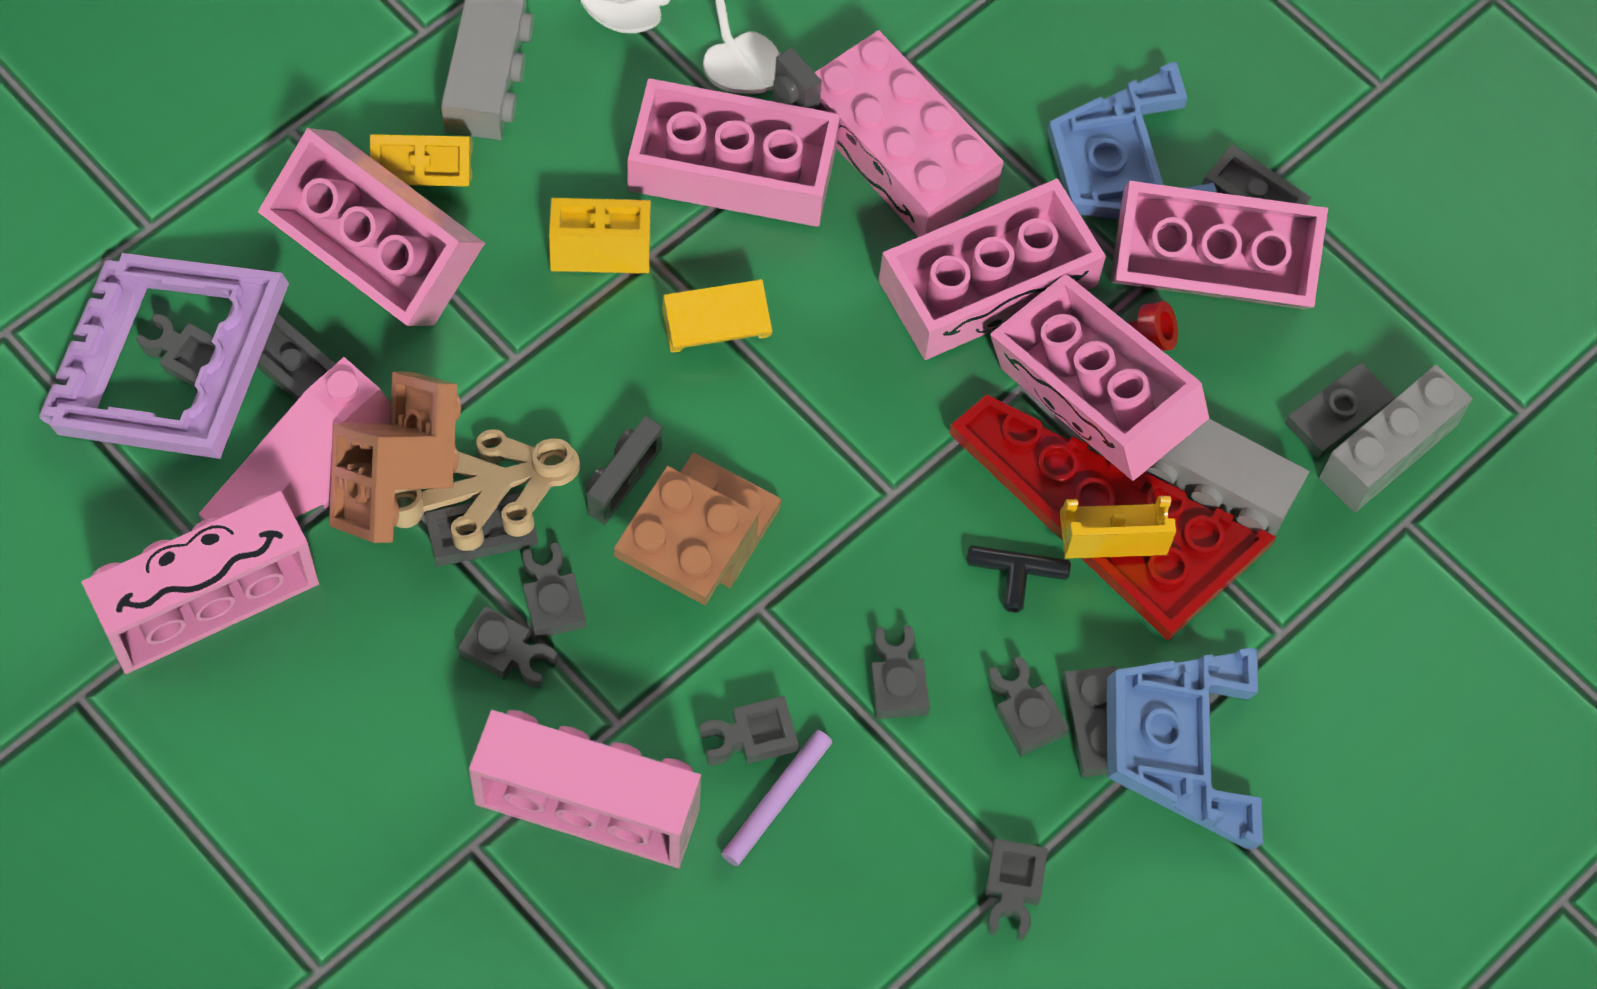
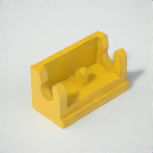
(425, 158)
(600, 235)
(716, 315)
(1116, 529)

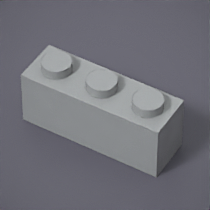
(485, 67)
(1395, 438)
(1233, 475)

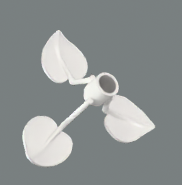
(734, 66)

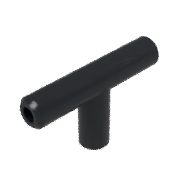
(1018, 568)

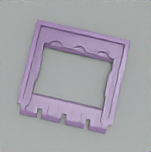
(220, 384)

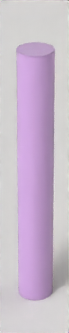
(776, 798)

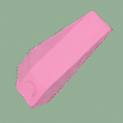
(299, 447)

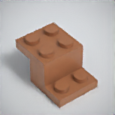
(405, 454)
(697, 528)

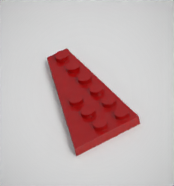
(1049, 469)

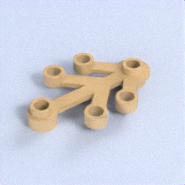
(542, 467)

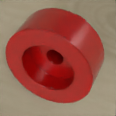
(1157, 324)

